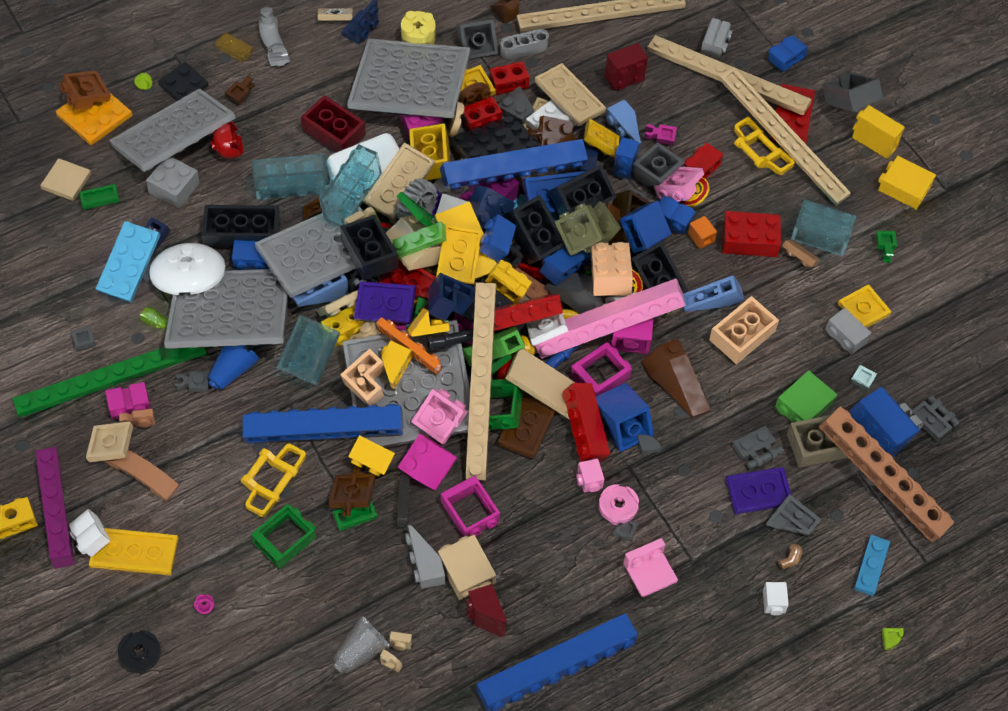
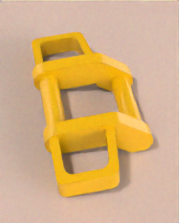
(758, 134)
(276, 462)

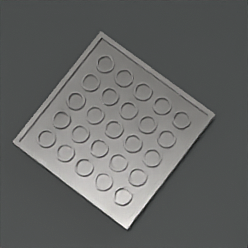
(409, 78)
(239, 310)
(415, 383)

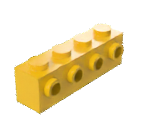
(344, 323)

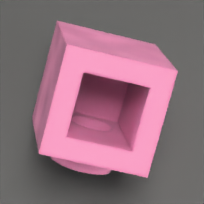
(590, 475)

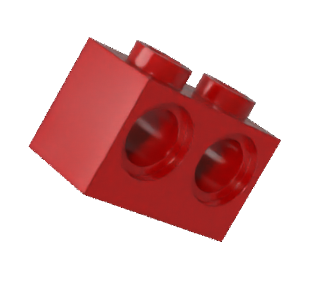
(509, 77)
(481, 113)

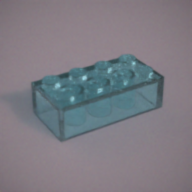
(290, 176)
(350, 185)

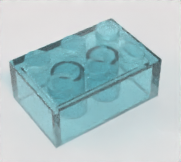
(823, 227)
(308, 350)

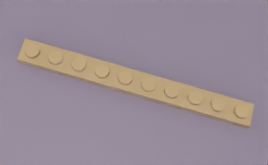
(593, 12)
(715, 69)
(785, 136)
(481, 381)

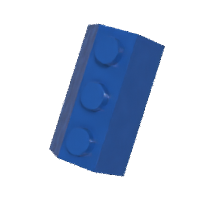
(884, 421)

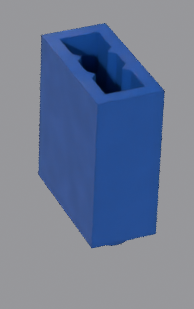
(645, 226)

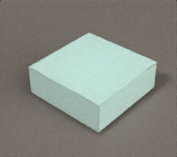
(863, 377)

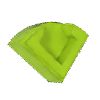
(891, 637)

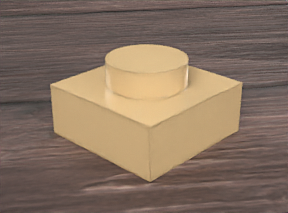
(400, 641)

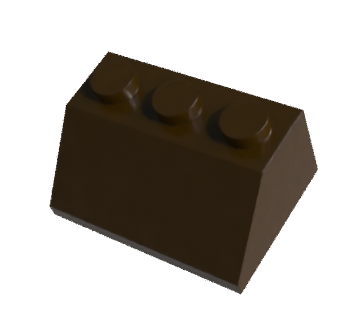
(626, 202)

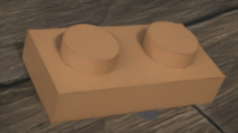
(806, 257)

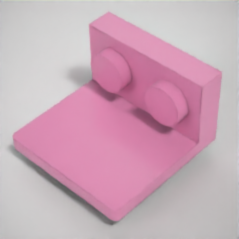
(649, 568)

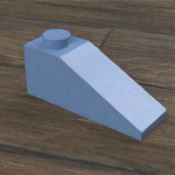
(324, 293)
(714, 295)

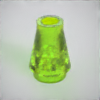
(152, 317)

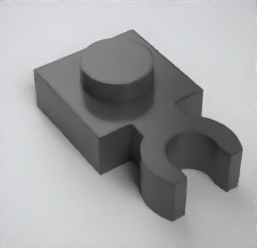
(196, 381)

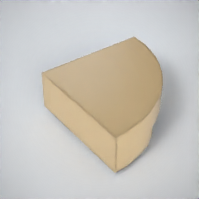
(390, 661)

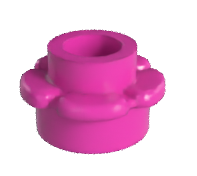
(206, 608)

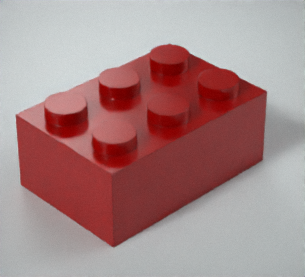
(751, 234)

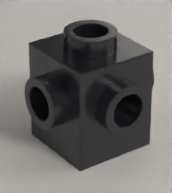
(516, 257)

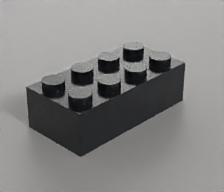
(238, 222)

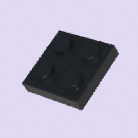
(182, 81)

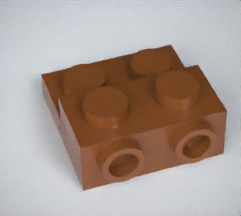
(84, 89)

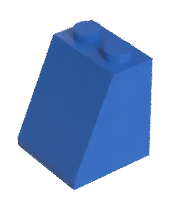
(624, 416)

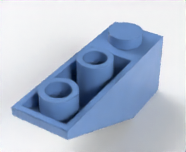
(623, 120)

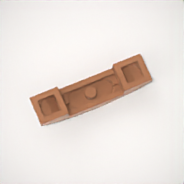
(146, 473)

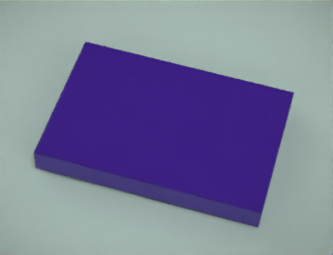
(385, 301)
(758, 490)

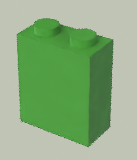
(805, 399)

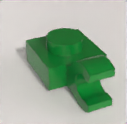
(887, 242)

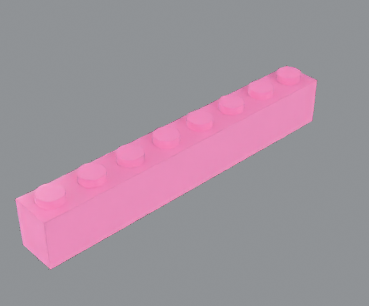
(615, 317)

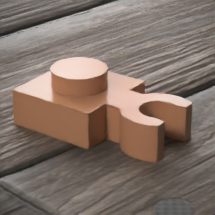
(140, 418)

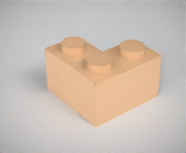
(361, 376)

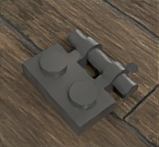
(933, 422)
(755, 442)

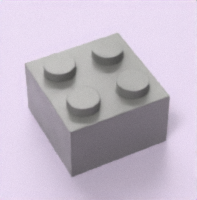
(173, 181)

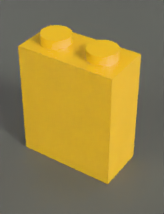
(877, 131)
(906, 182)

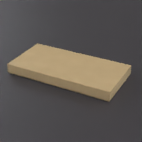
(570, 94)
(404, 167)
(539, 380)

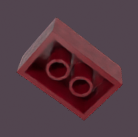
(333, 125)

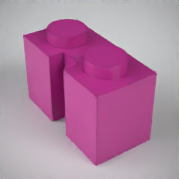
(127, 399)

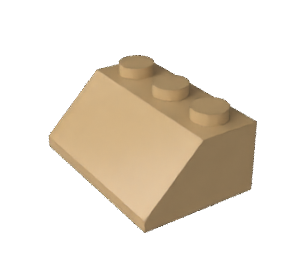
(422, 258)

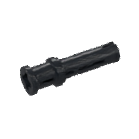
(446, 339)

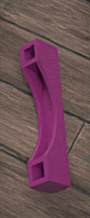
(54, 508)

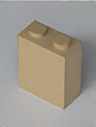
(466, 566)

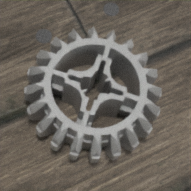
(422, 193)

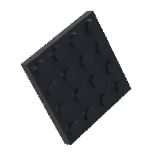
(493, 139)

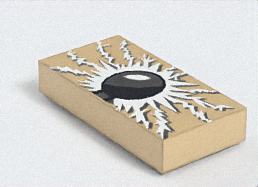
(335, 14)

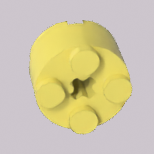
(418, 28)

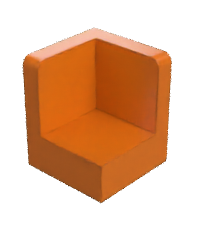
(702, 232)

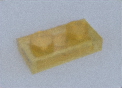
(234, 47)

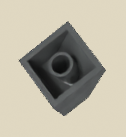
(478, 36)
(656, 165)

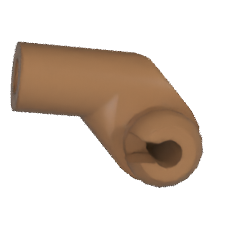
(793, 558)

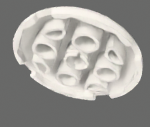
(187, 269)

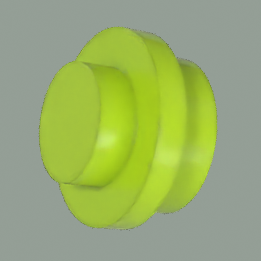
(143, 81)

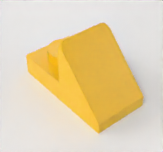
(423, 326)

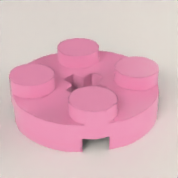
(621, 494)

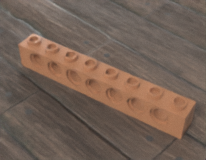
(887, 484)

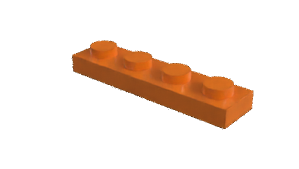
(389, 329)

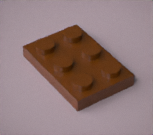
(533, 425)

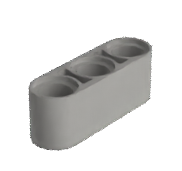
(524, 44)

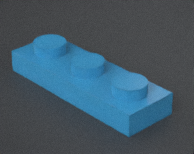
(872, 565)

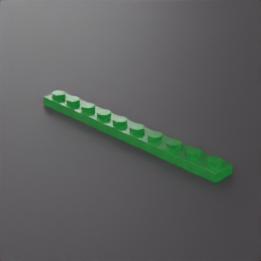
(103, 378)

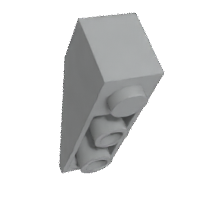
(428, 563)

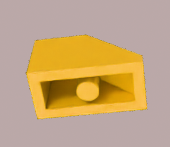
(395, 360)

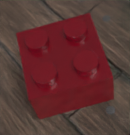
(626, 67)

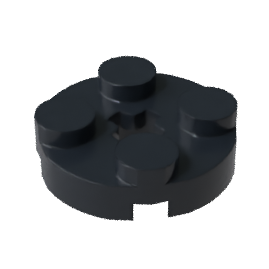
(144, 662)

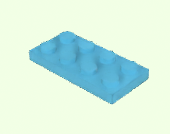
(128, 261)

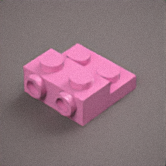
(680, 184)
(440, 415)

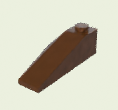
(674, 373)

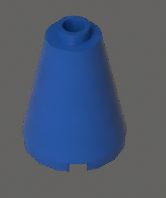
(230, 365)

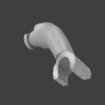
(271, 38)

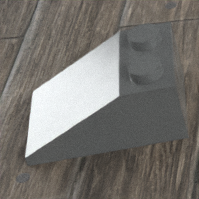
(577, 292)

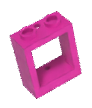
(581, 376)
(463, 490)

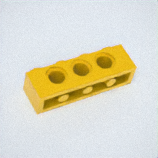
(22, 521)

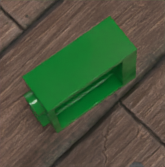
(507, 390)
(269, 550)

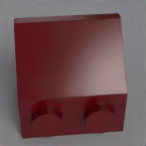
(486, 610)

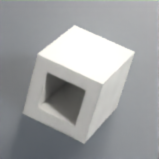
(775, 597)

